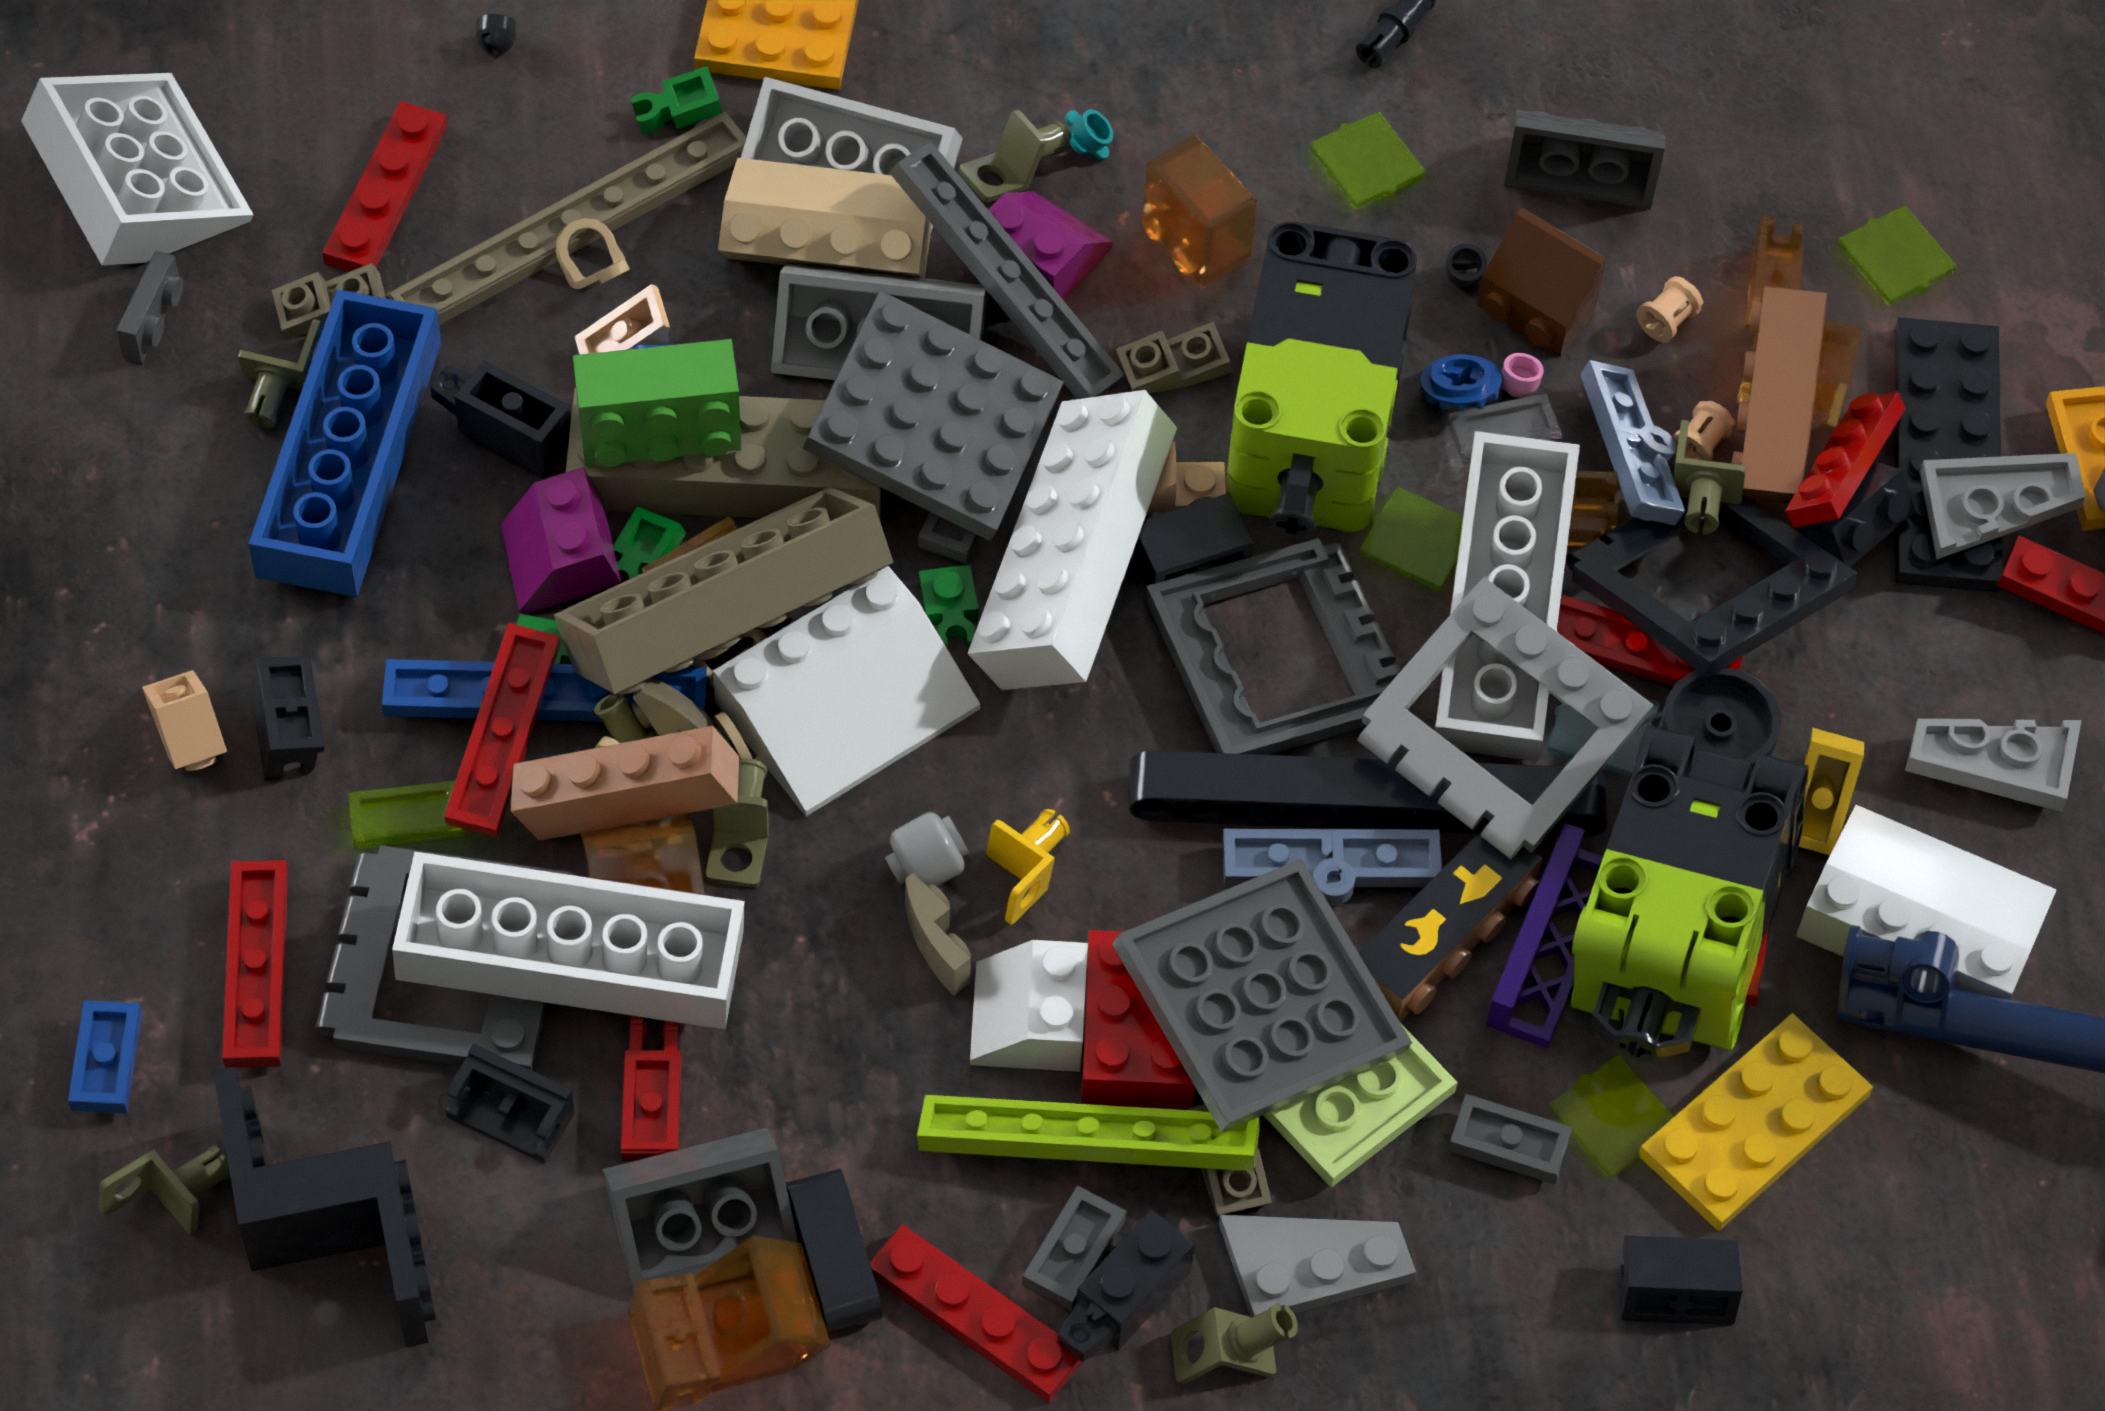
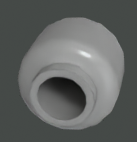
(928, 849)

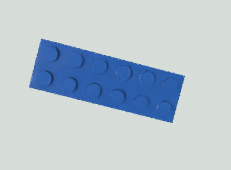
(345, 443)

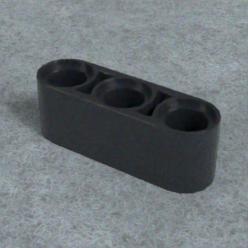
(834, 1250)

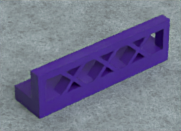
(1529, 943)

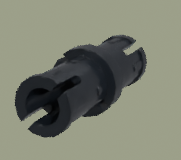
(1393, 27)

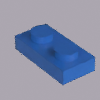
(105, 1057)

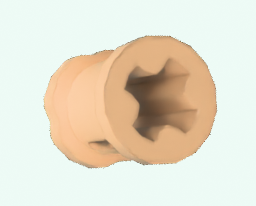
(1669, 309)
(1707, 434)

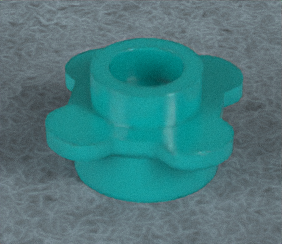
(1089, 133)

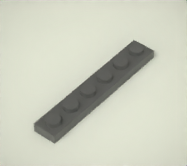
(1006, 273)

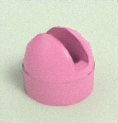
(1521, 375)

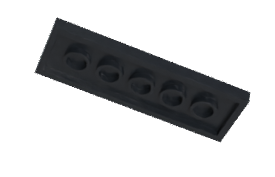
(1952, 412)

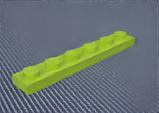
(1084, 1133)

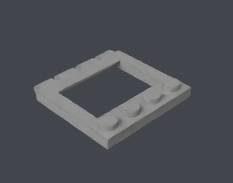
(1534, 650)

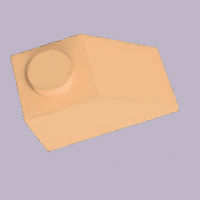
(185, 721)

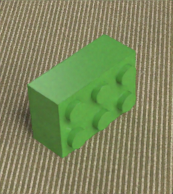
(658, 403)

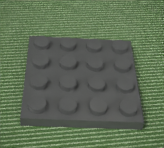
(934, 415)
(1261, 994)

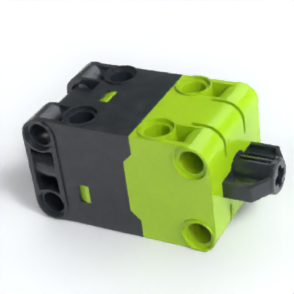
(1320, 378)
(1686, 895)

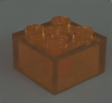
(1198, 211)

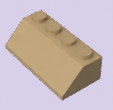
(822, 219)

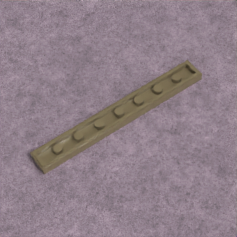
(610, 200)

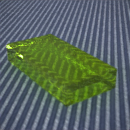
(401, 814)

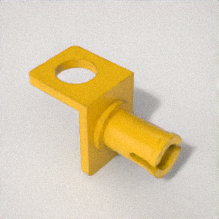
(1027, 858)

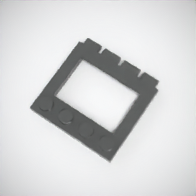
(1217, 688)
(509, 1026)

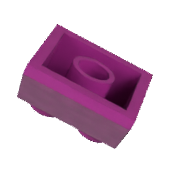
(1051, 238)
(559, 542)

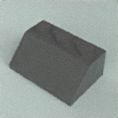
(1584, 158)
(698, 1204)

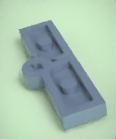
(1633, 443)
(1335, 857)

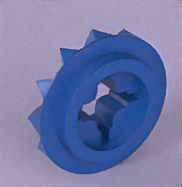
(1447, 379)

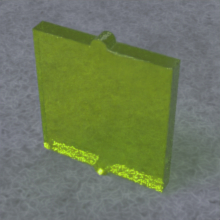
(1367, 160)
(1897, 255)
(1415, 539)
(1611, 1114)

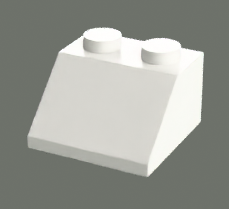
(1030, 1007)

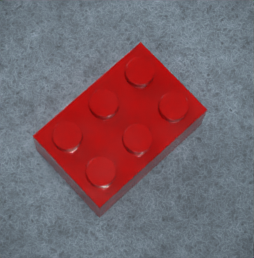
(1123, 1046)

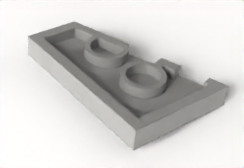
(1995, 496)
(2007, 761)
(1313, 1259)

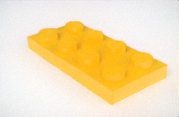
(1755, 1121)

